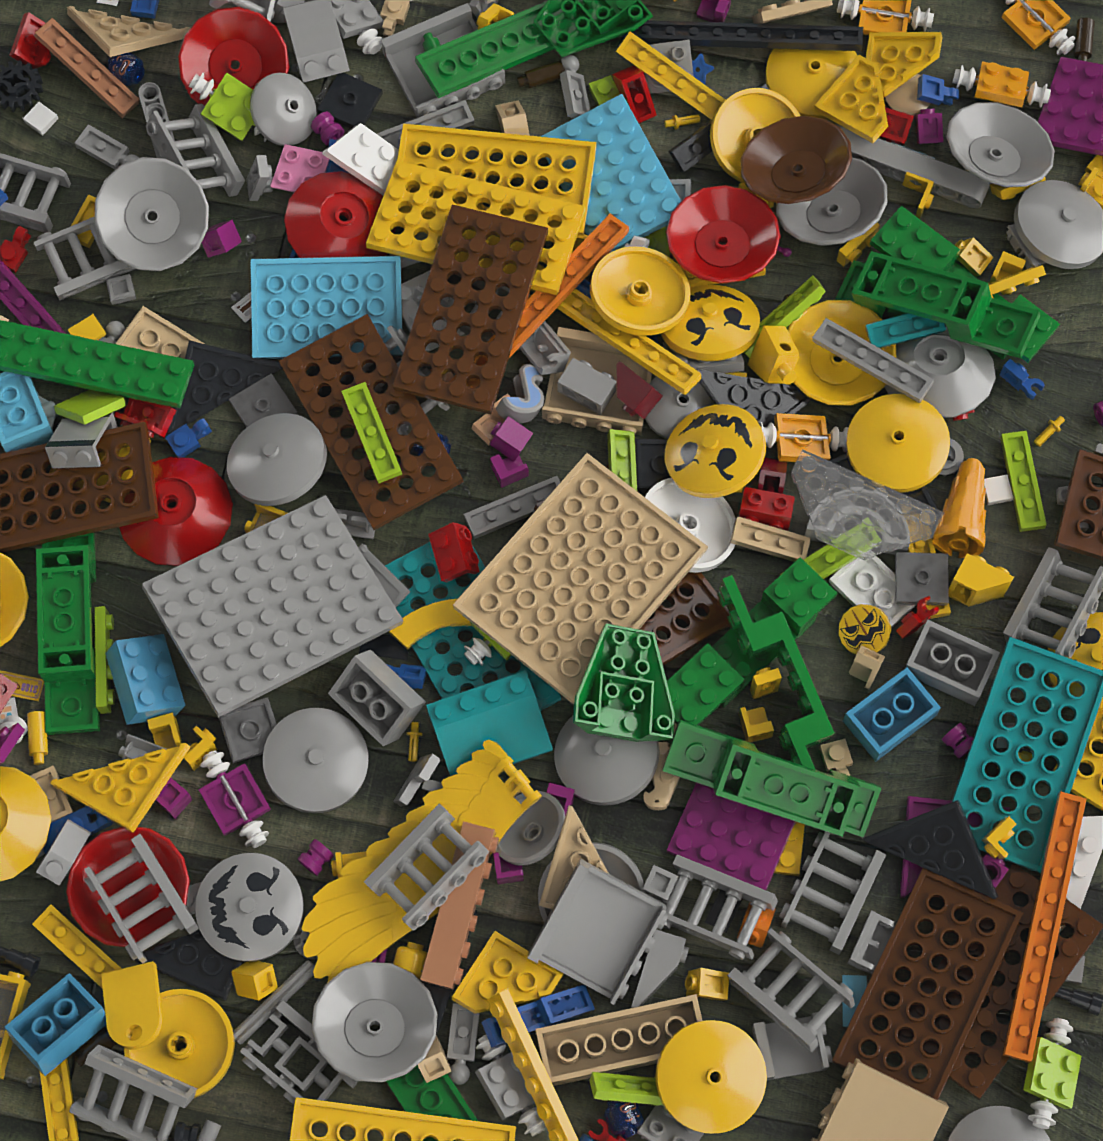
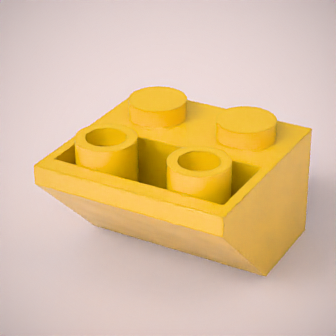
(979, 581)

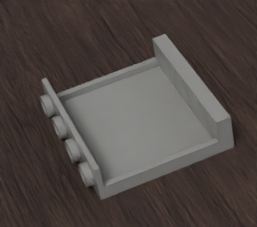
(405, 45)
(599, 931)

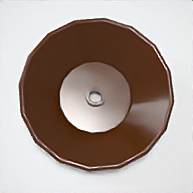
(796, 159)

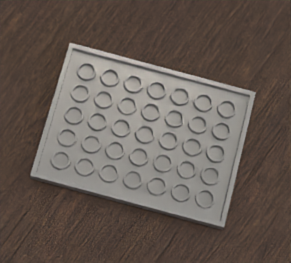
(271, 605)

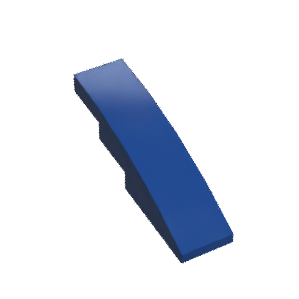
(545, 1012)

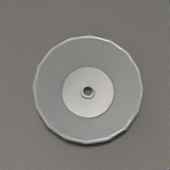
(1000, 144)
(144, 188)
(841, 213)
(960, 378)
(368, 997)

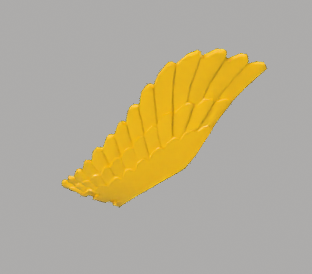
(355, 923)

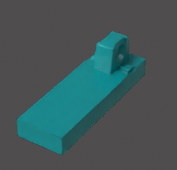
(901, 329)

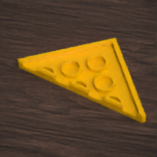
(125, 787)

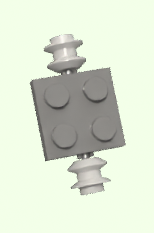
(359, 18)
(507, 1087)

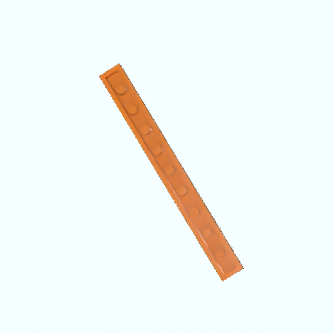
(580, 265)
(1044, 927)

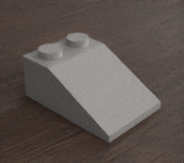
(315, 39)

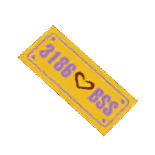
(28, 687)

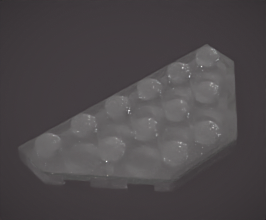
(859, 512)

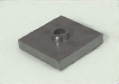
(261, 400)
(921, 576)
(248, 729)

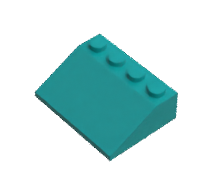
(495, 711)

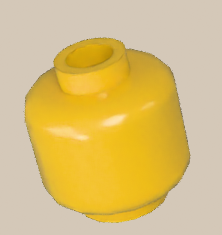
(411, 958)

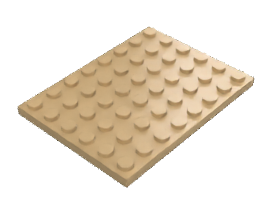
(577, 563)

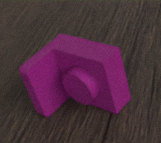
(929, 126)

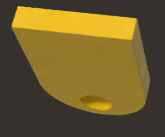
(132, 1002)

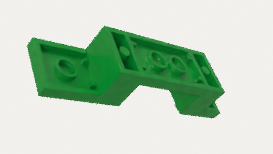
(914, 241)
(942, 297)
(65, 634)
(764, 637)
(722, 671)
(770, 783)

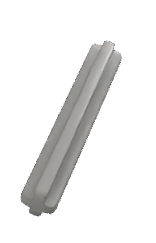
(268, 1007)

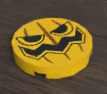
(866, 627)

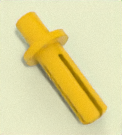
(676, 122)
(1053, 426)
(413, 742)

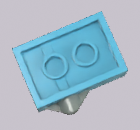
(24, 415)

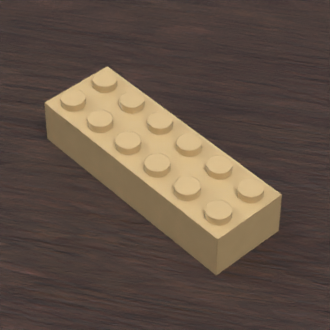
(613, 1039)

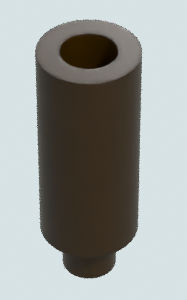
(1084, 39)
(541, 75)
(102, 1039)

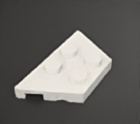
(365, 156)
(1086, 858)

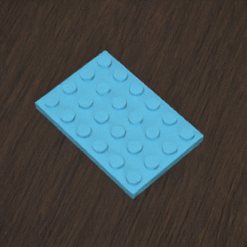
(625, 172)
(311, 297)

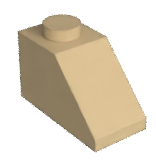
(512, 118)

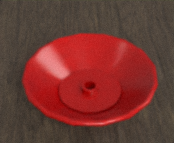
(229, 37)
(728, 217)
(314, 218)
(195, 522)
(102, 853)

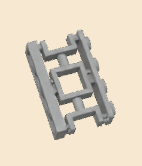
(287, 1079)

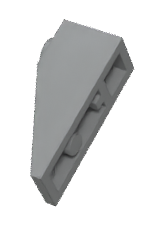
(659, 964)

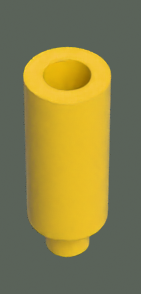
(37, 736)

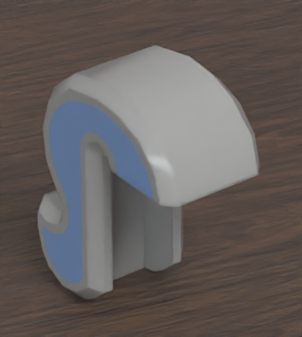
(528, 397)

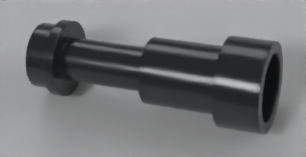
(26, 963)
(1090, 1002)

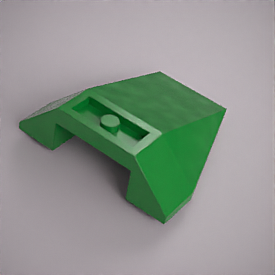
(585, 23)
(625, 688)

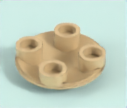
(905, 98)

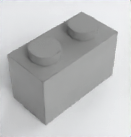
(587, 385)

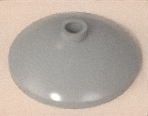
(273, 113)
(670, 410)
(534, 832)

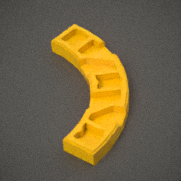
(427, 620)

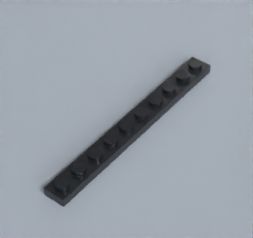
(752, 35)

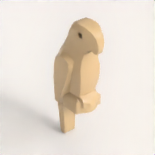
(663, 782)

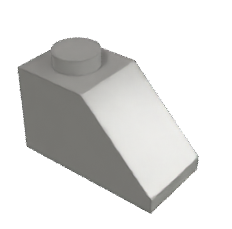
(63, 852)

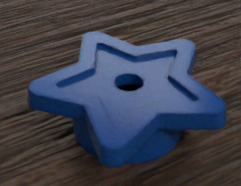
(704, 68)

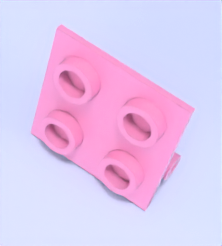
(297, 166)

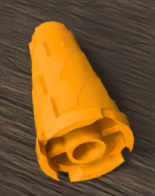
(964, 513)

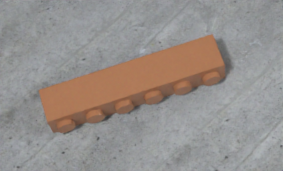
(457, 915)

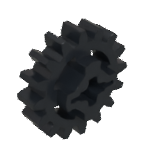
(19, 88)

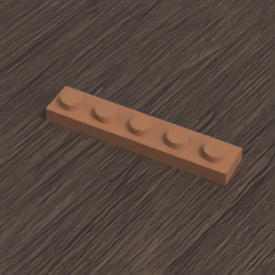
(87, 68)

